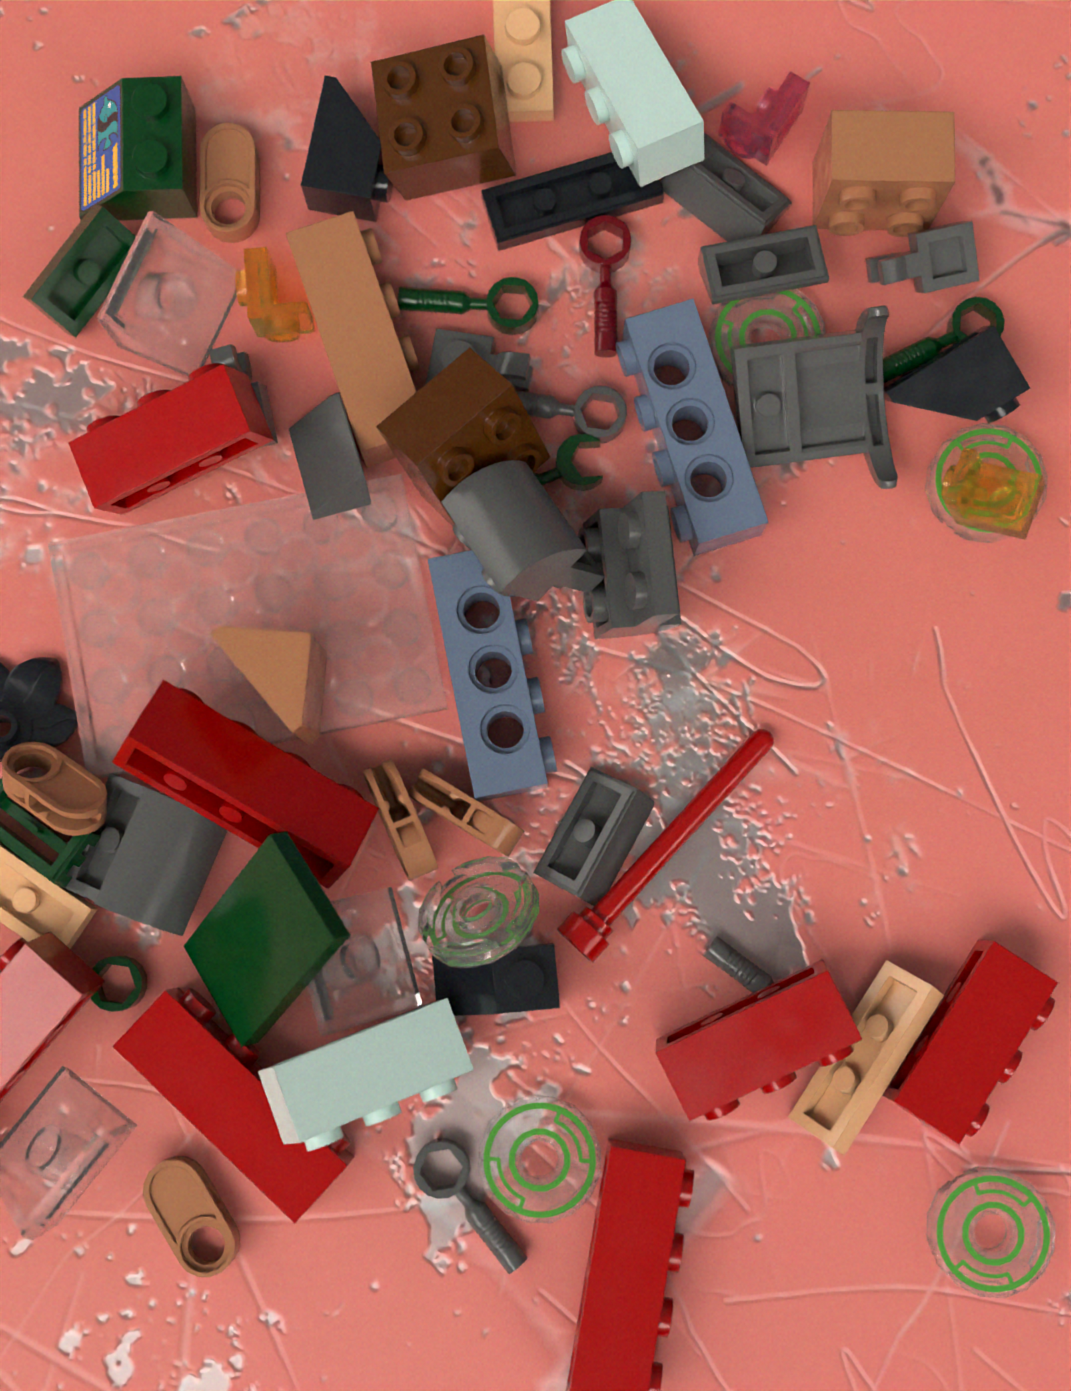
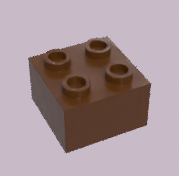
(443, 118)
(460, 425)

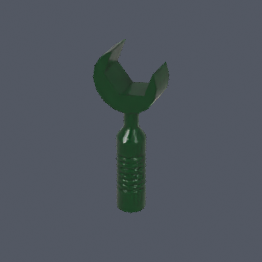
(566, 470)

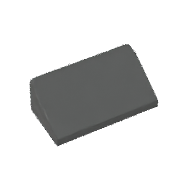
(726, 194)
(763, 264)
(329, 460)
(595, 836)

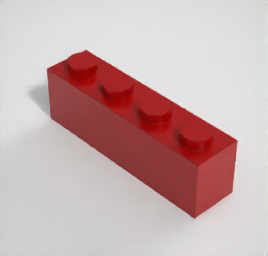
(244, 781)
(224, 1098)
(629, 1268)

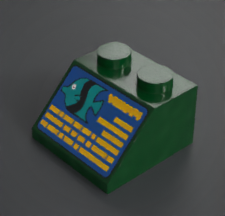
(139, 150)

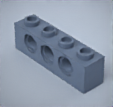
(678, 339)
(492, 769)

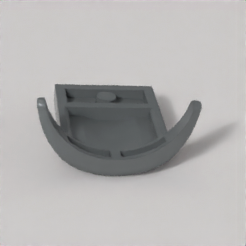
(816, 398)

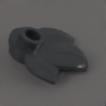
(30, 704)

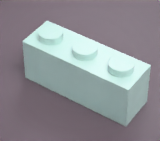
(633, 91)
(366, 1075)

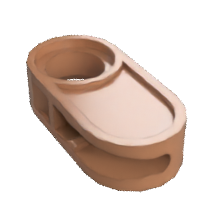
(229, 171)
(64, 798)
(465, 812)
(400, 820)
(183, 1201)

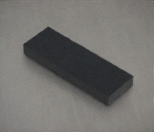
(564, 200)

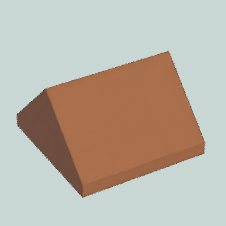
(284, 669)

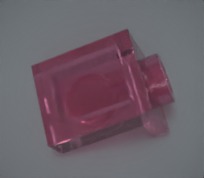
(763, 131)

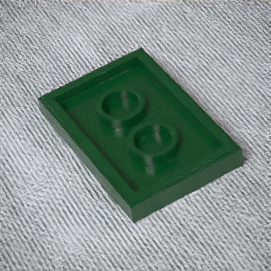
(266, 939)

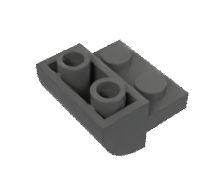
(519, 533)
(639, 566)
(148, 857)

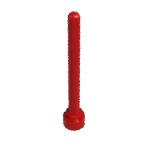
(591, 926)

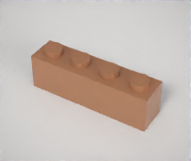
(356, 325)

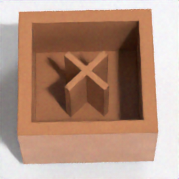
(883, 170)

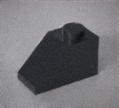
(344, 159)
(965, 380)
(511, 984)

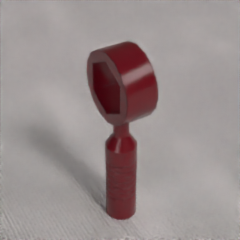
(605, 294)

